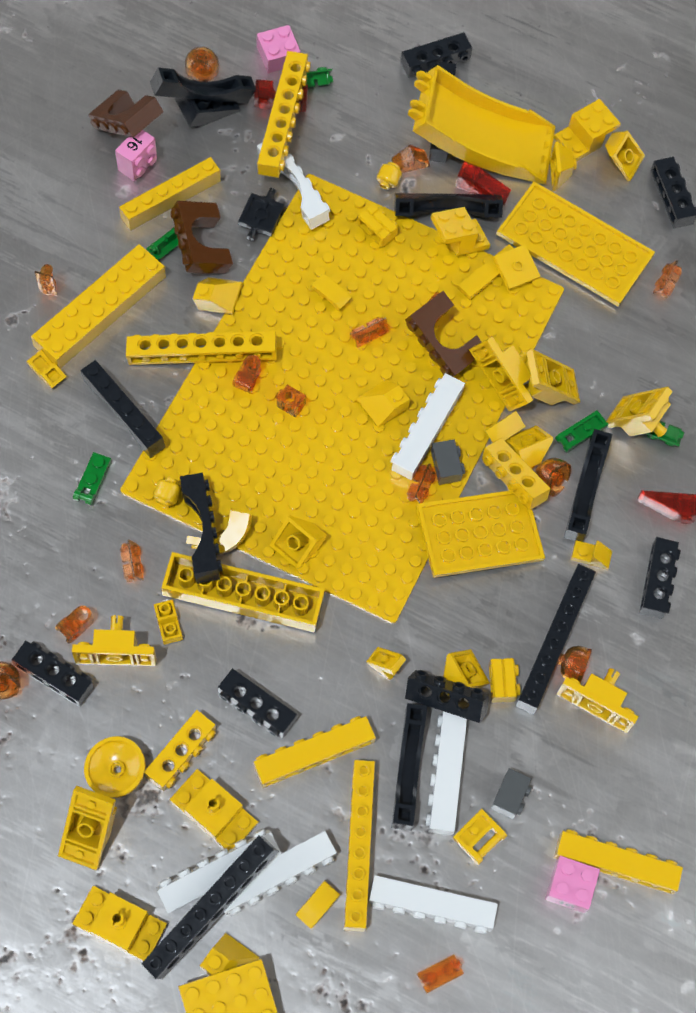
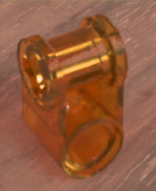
(248, 374)
(75, 625)

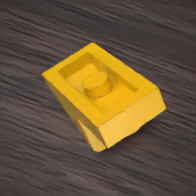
(594, 555)
(386, 662)

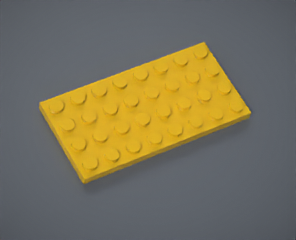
(576, 243)

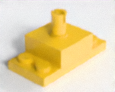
(504, 371)
(550, 380)
(641, 412)
(114, 648)
(600, 699)
(213, 810)
(87, 827)
(119, 923)

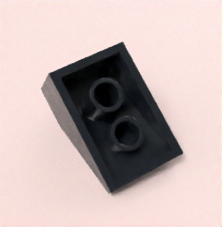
(205, 111)

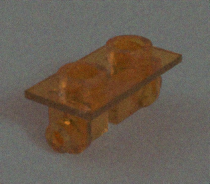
(670, 273)
(46, 281)
(373, 330)
(425, 476)
(131, 553)
(440, 973)

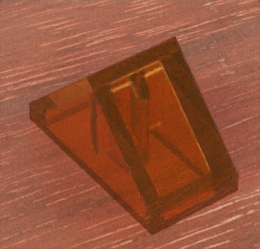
(411, 159)

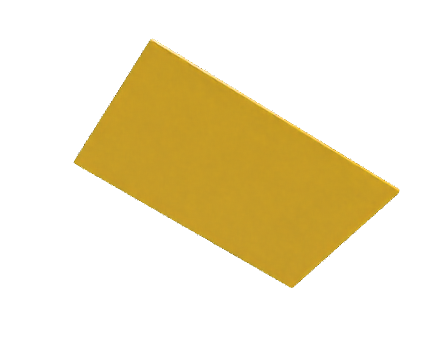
(332, 457)

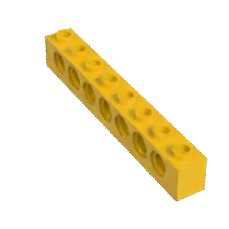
(283, 114)
(193, 354)
(359, 846)

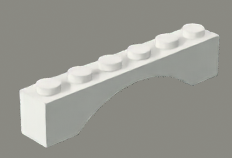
(312, 208)

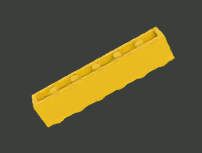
(169, 192)
(314, 751)
(620, 862)

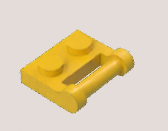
(474, 831)

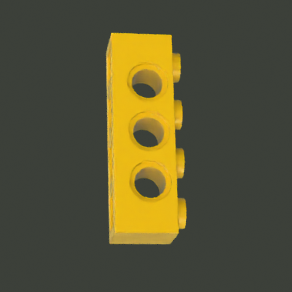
(515, 474)
(196, 723)

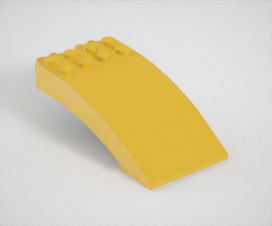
(481, 127)

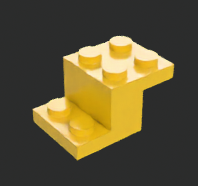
(588, 129)
(460, 231)

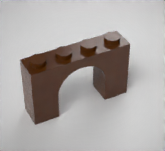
(122, 116)
(196, 256)
(423, 323)

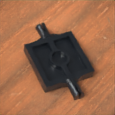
(261, 214)

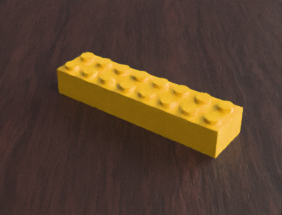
(99, 306)
(246, 594)

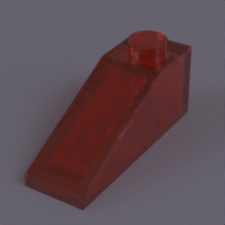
(477, 181)
(675, 506)

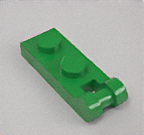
(581, 431)
(92, 478)

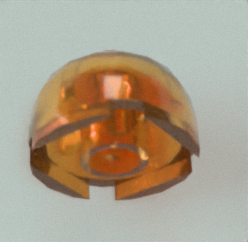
(201, 64)
(554, 473)
(574, 662)
(9, 680)

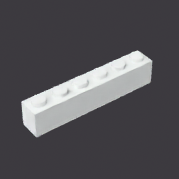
(427, 427)
(447, 774)
(285, 870)
(197, 881)
(432, 903)

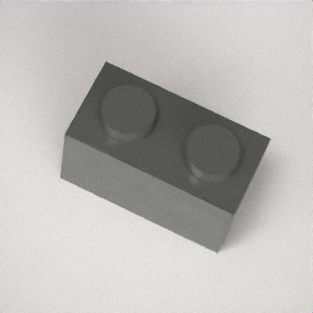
(447, 462)
(511, 794)

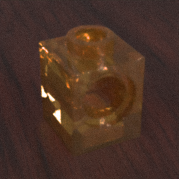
(293, 407)

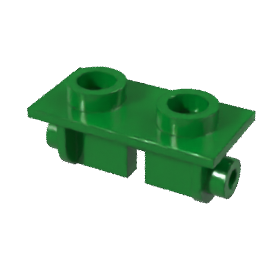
(321, 75)
(163, 245)
(671, 437)

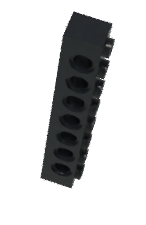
(555, 639)
(209, 907)

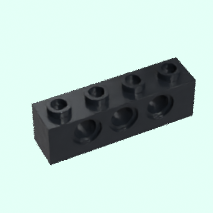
(427, 56)
(661, 171)
(650, 604)
(235, 681)
(76, 693)
(437, 698)

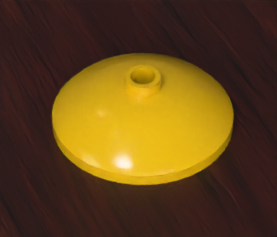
(106, 758)

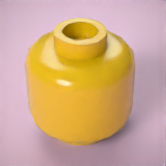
(389, 175)
(167, 491)

